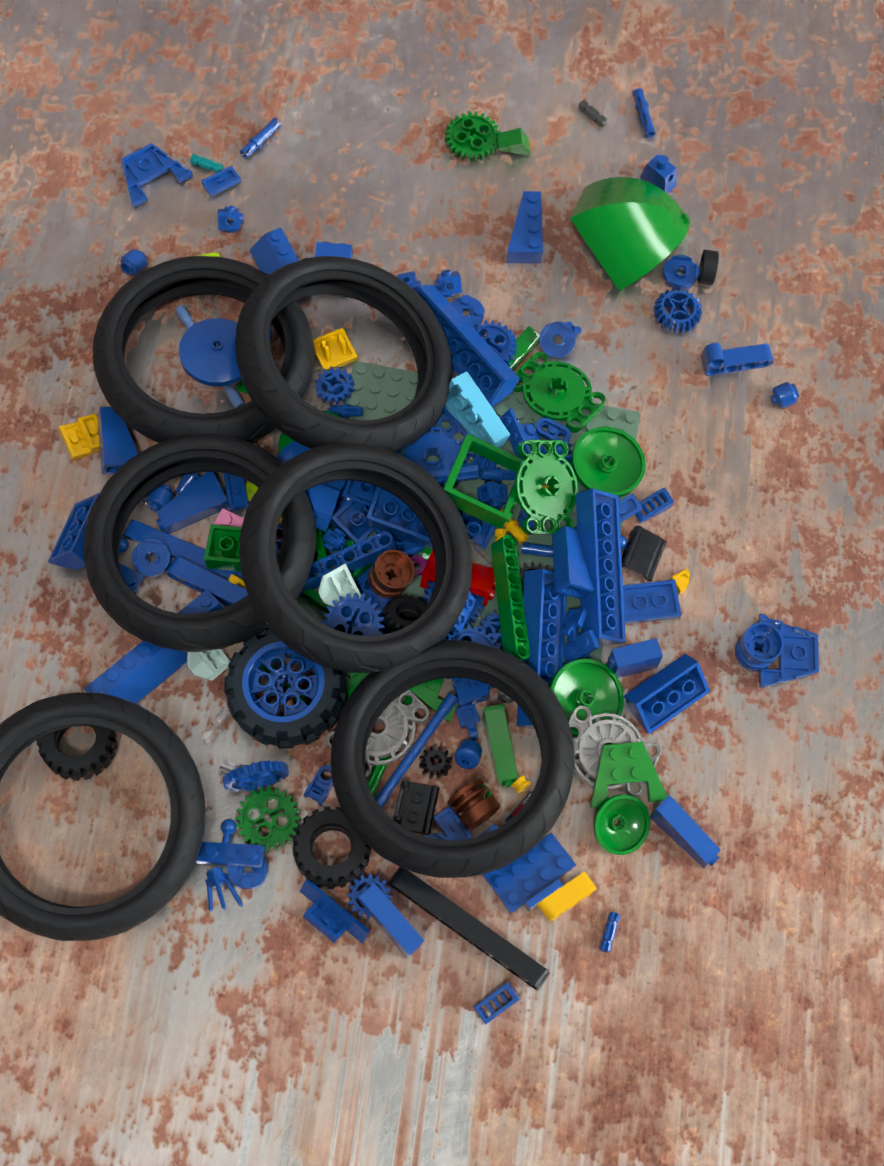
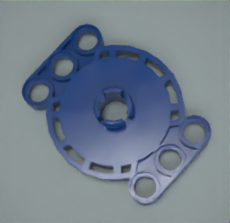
(437, 444)

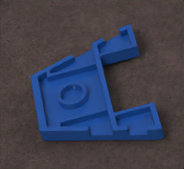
(147, 165)
(798, 655)

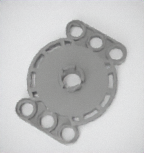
(395, 733)
(592, 738)

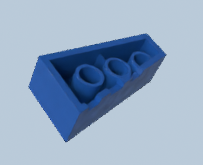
(527, 238)

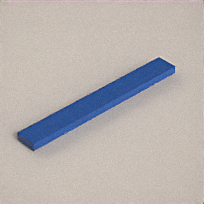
(138, 532)

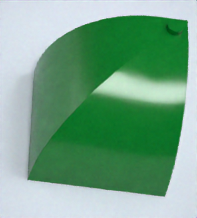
(629, 226)

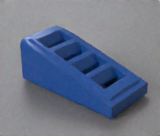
(668, 503)
(486, 1019)

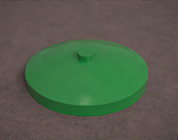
(608, 461)
(589, 685)

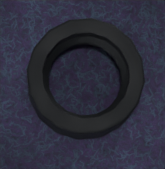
(708, 267)

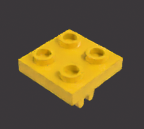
(334, 350)

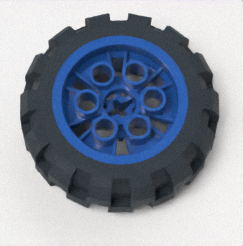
(259, 718)

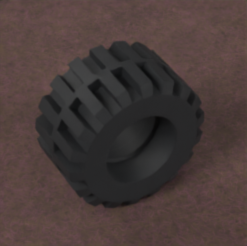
(402, 612)

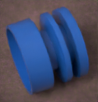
(764, 639)

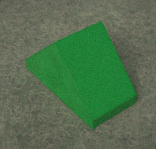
(513, 142)

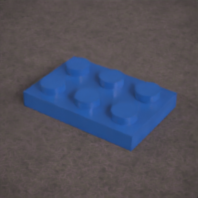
(651, 601)

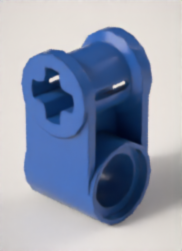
(319, 788)

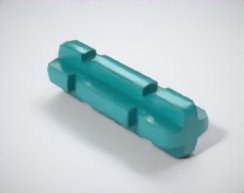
(206, 163)

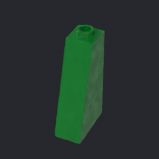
(499, 745)

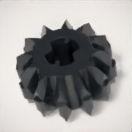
(430, 757)

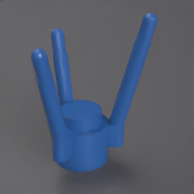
(216, 879)

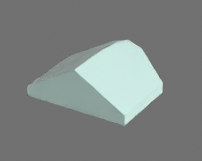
(336, 584)
(207, 663)

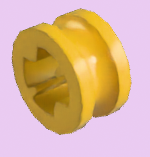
(520, 784)

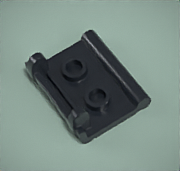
(643, 552)
(416, 806)

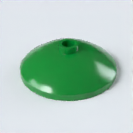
(630, 829)

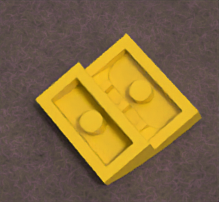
(81, 436)

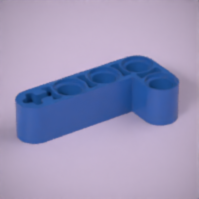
(737, 359)

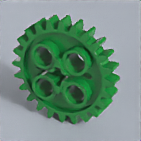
(473, 132)
(259, 803)

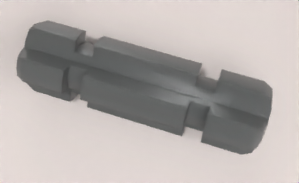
(593, 113)

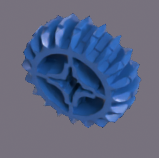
(675, 302)

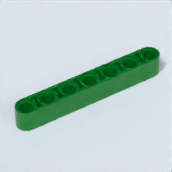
(510, 597)

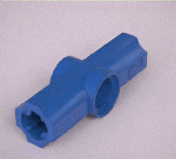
(468, 472)

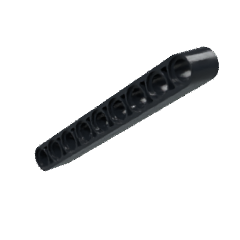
(469, 928)

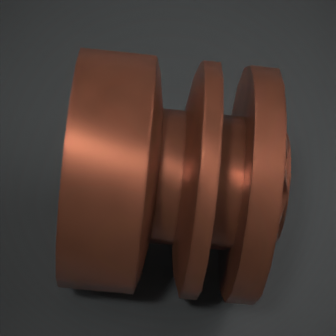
(392, 564)
(471, 801)

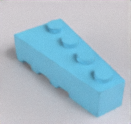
(474, 411)

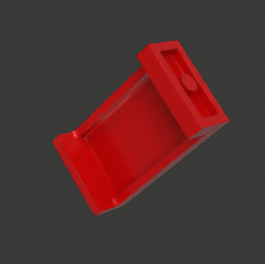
(481, 580)

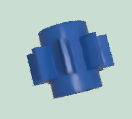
(484, 463)
(334, 540)

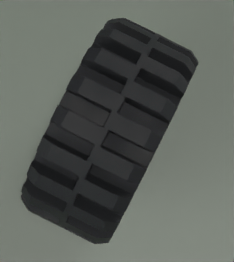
(81, 765)
(325, 874)

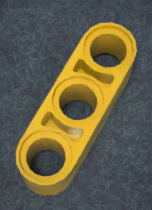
(567, 896)

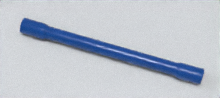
(444, 709)

